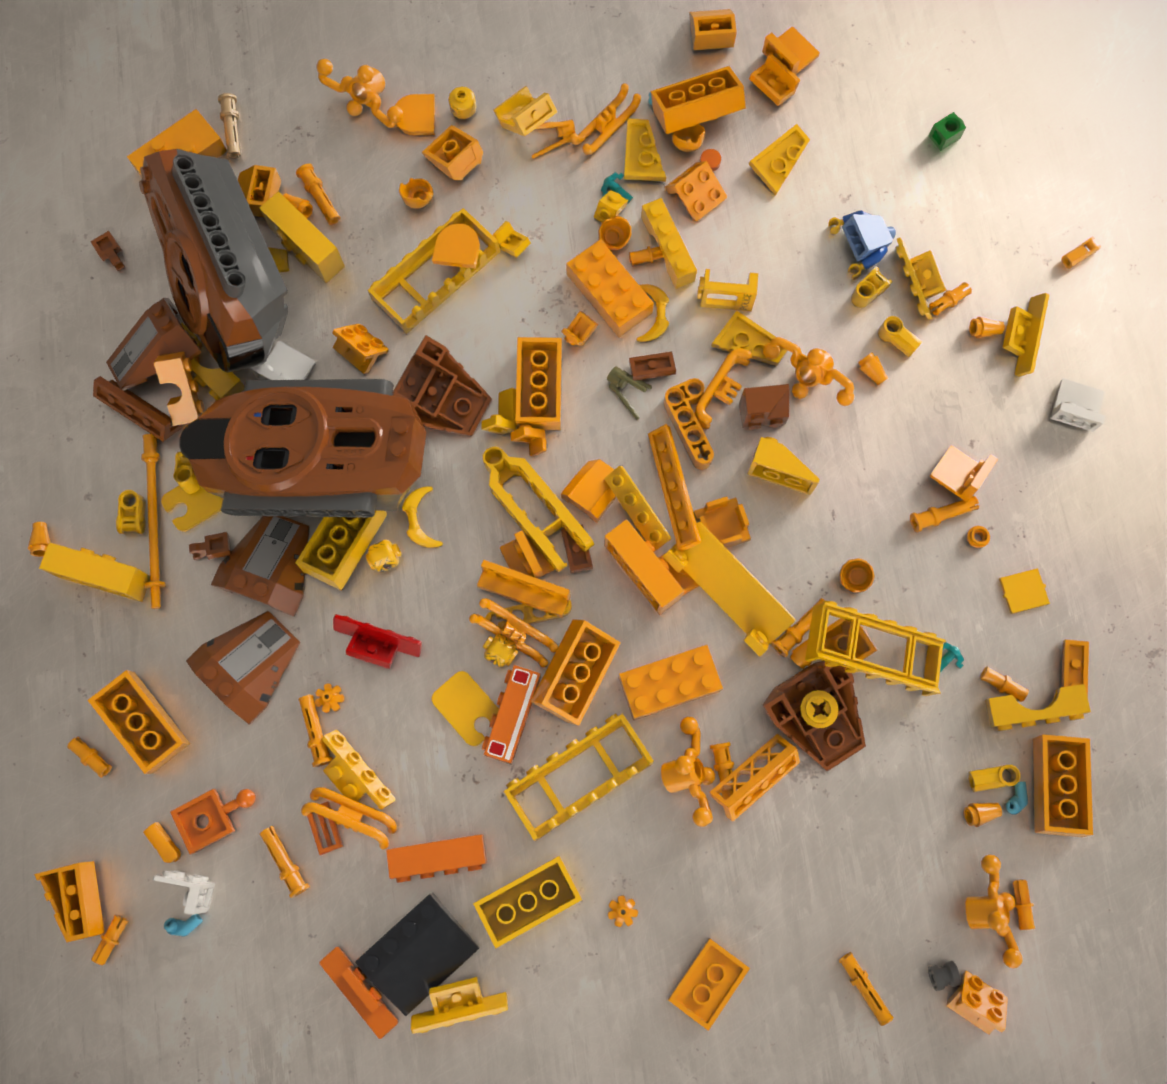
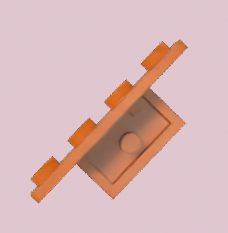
(358, 992)

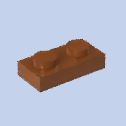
(652, 366)
(577, 558)

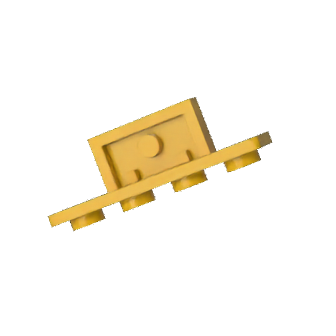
(924, 275)
(1025, 332)
(637, 507)
(352, 774)
(456, 1004)

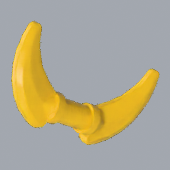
(661, 323)
(410, 507)

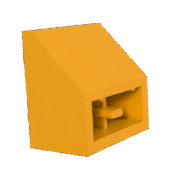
(713, 29)
(259, 185)

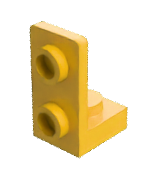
(505, 419)

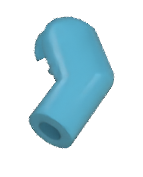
(1019, 800)
(181, 927)

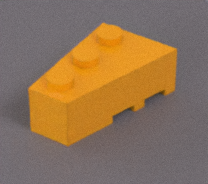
(74, 899)

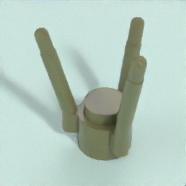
(621, 378)

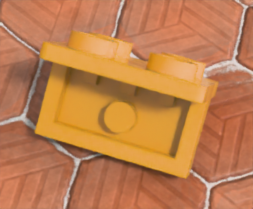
(358, 346)
(525, 557)
(979, 1004)

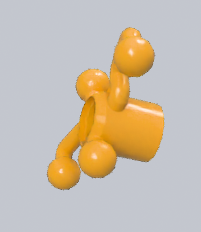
(363, 89)
(811, 369)
(689, 773)
(993, 911)

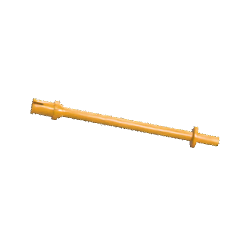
(151, 457)

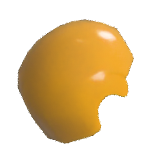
(689, 139)
(416, 193)
(615, 232)
(856, 575)

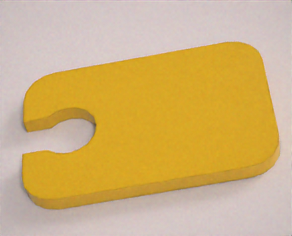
(200, 506)
(462, 704)

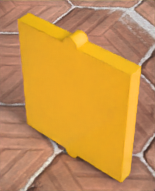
(1024, 591)

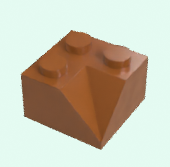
(764, 406)

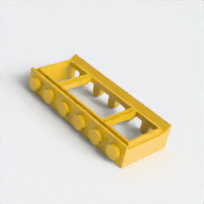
(412, 261)
(816, 649)
(555, 761)

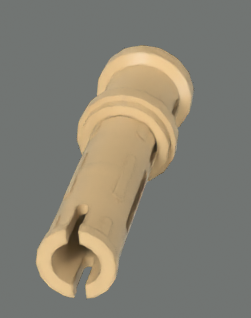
(229, 117)

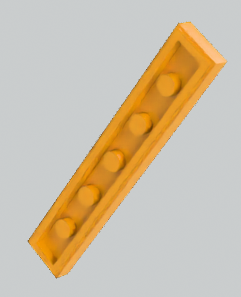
(674, 488)

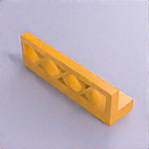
(524, 588)
(761, 782)

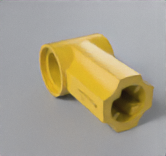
(900, 338)
(992, 778)

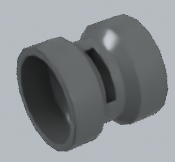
(945, 975)

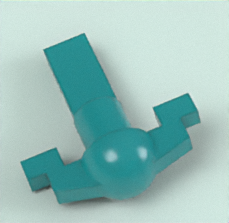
(609, 182)
(953, 652)

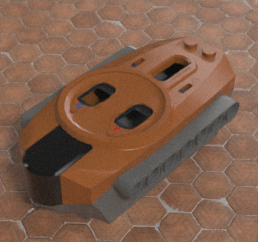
(215, 256)
(307, 448)

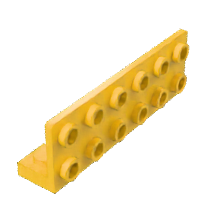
(733, 589)

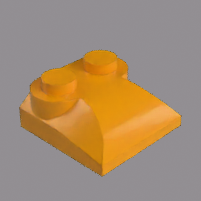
(837, 639)

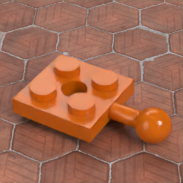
(217, 813)

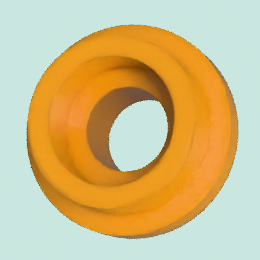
(984, 534)

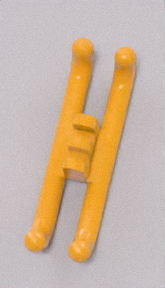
(606, 121)
(721, 385)
(515, 630)
(350, 814)

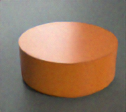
(712, 157)

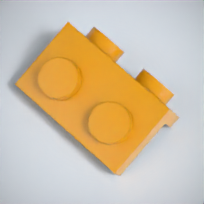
(775, 80)

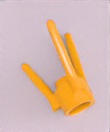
(563, 129)

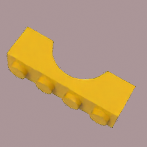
(662, 228)
(220, 382)
(1067, 701)

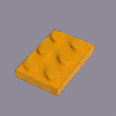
(708, 984)

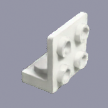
(284, 364)
(1078, 405)
(199, 895)

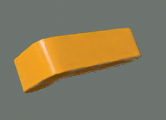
(692, 427)

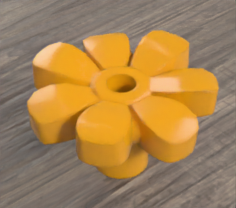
(332, 701)
(618, 907)

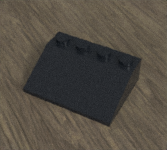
(417, 954)

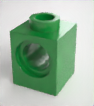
(943, 137)

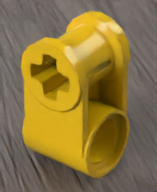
(872, 285)
(184, 474)
(131, 517)

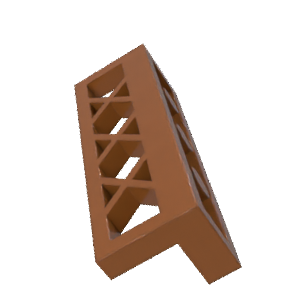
(134, 408)

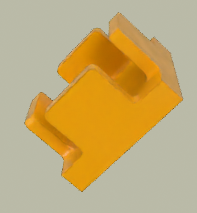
(725, 521)

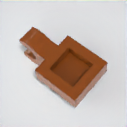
(108, 248)
(214, 547)

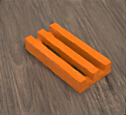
(315, 831)

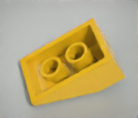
(780, 466)

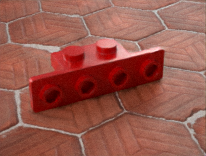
(374, 643)

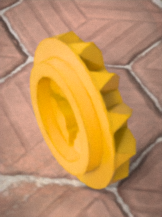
(817, 698)

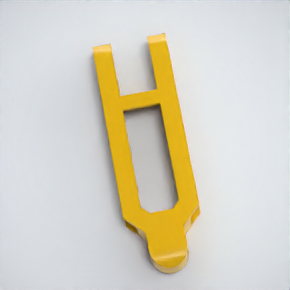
(501, 470)

